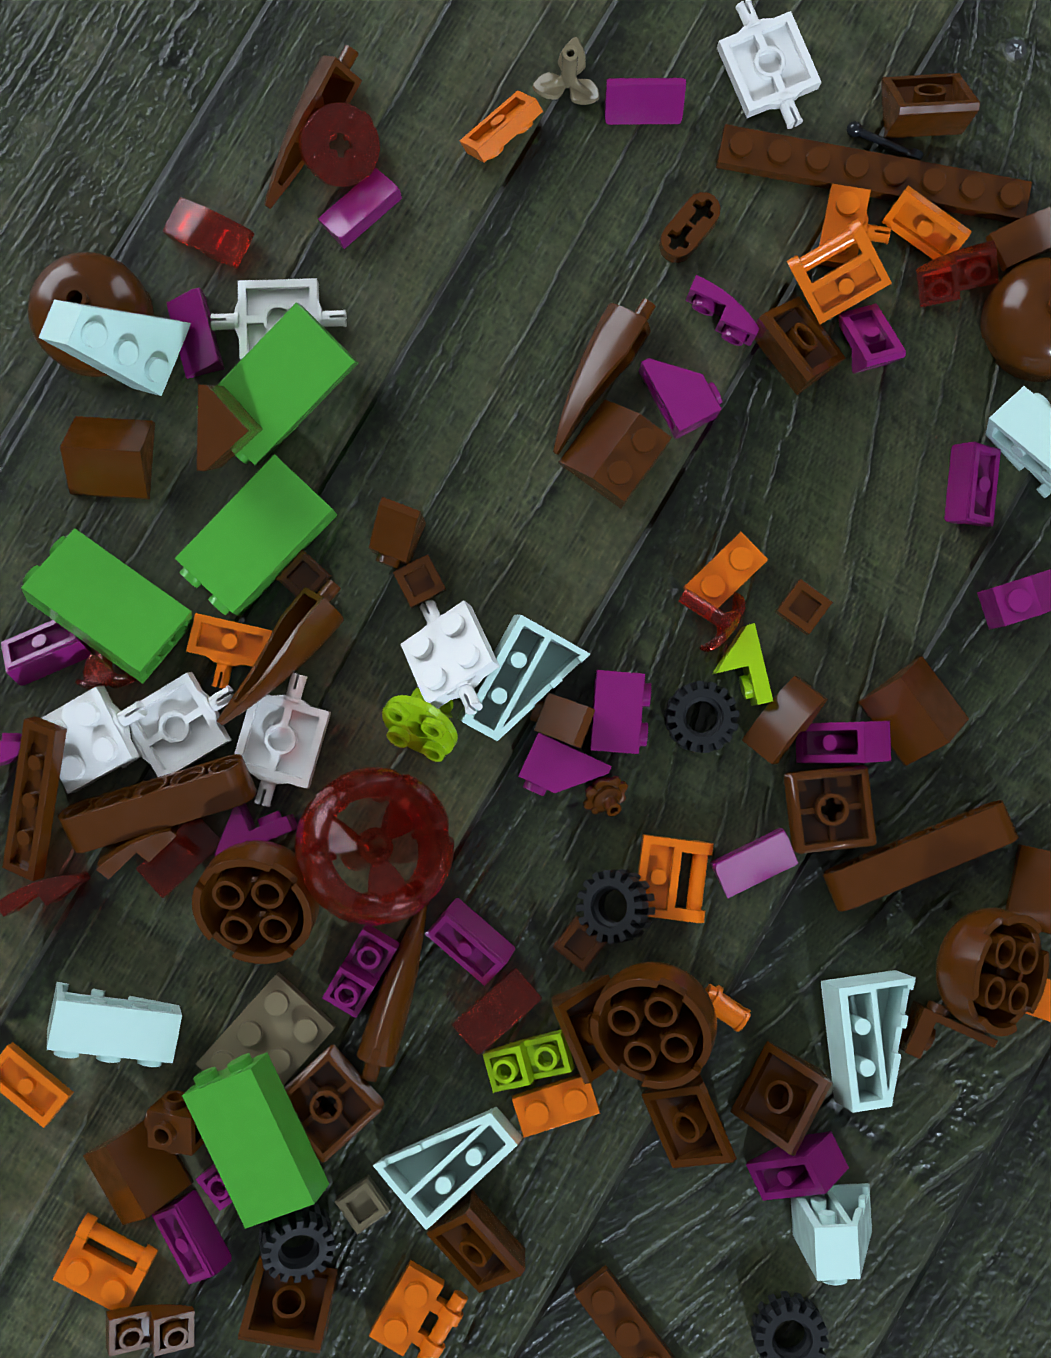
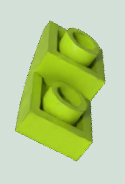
(528, 1060)

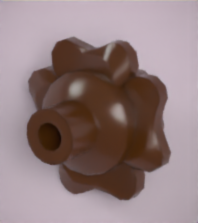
(605, 795)

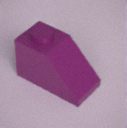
(680, 396)
(1017, 600)
(844, 742)
(558, 767)
(808, 1173)

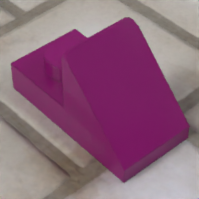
(870, 338)
(242, 827)

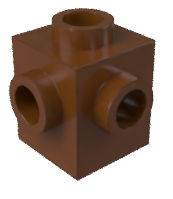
(172, 1126)

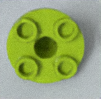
(420, 725)

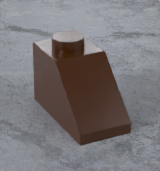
(396, 533)
(562, 719)

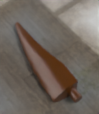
(328, 84)
(606, 356)
(293, 641)
(393, 1002)

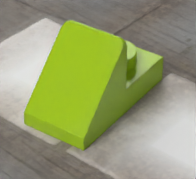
(747, 654)

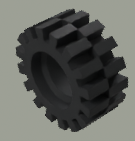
(725, 716)
(594, 909)
(299, 1259)
(783, 1310)

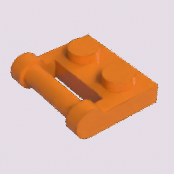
(846, 283)
(661, 869)
(99, 1274)

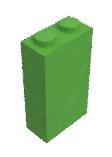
(286, 378)
(254, 537)
(107, 605)
(255, 1139)

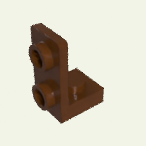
(921, 1033)

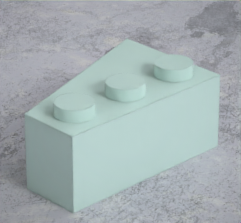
(119, 343)
(1024, 434)
(530, 666)
(112, 1027)
(864, 1036)
(448, 1164)
(834, 1231)

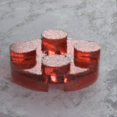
(356, 128)

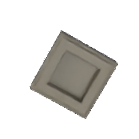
(363, 1204)

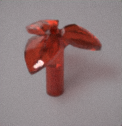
(725, 622)
(99, 672)

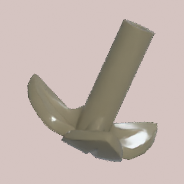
(571, 63)

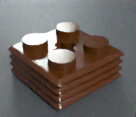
(848, 827)
(354, 1105)

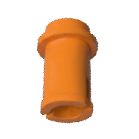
(728, 1009)

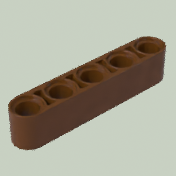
(158, 803)
(920, 855)

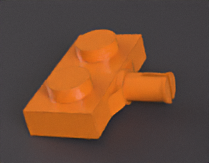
(844, 207)
(227, 644)

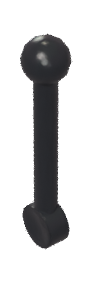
(855, 129)

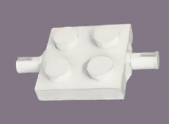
(768, 64)
(264, 304)
(450, 656)
(179, 725)
(95, 737)
(282, 739)

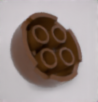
(86, 280)
(1019, 321)
(255, 902)
(981, 969)
(658, 1024)

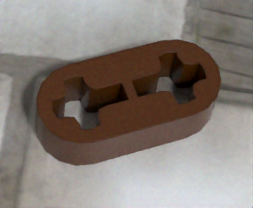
(683, 221)

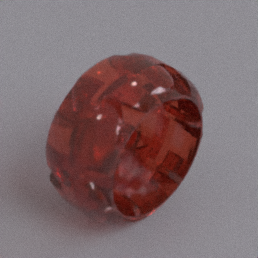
(388, 895)

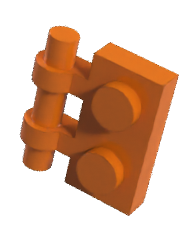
(407, 1308)

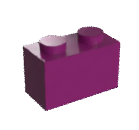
(618, 712)

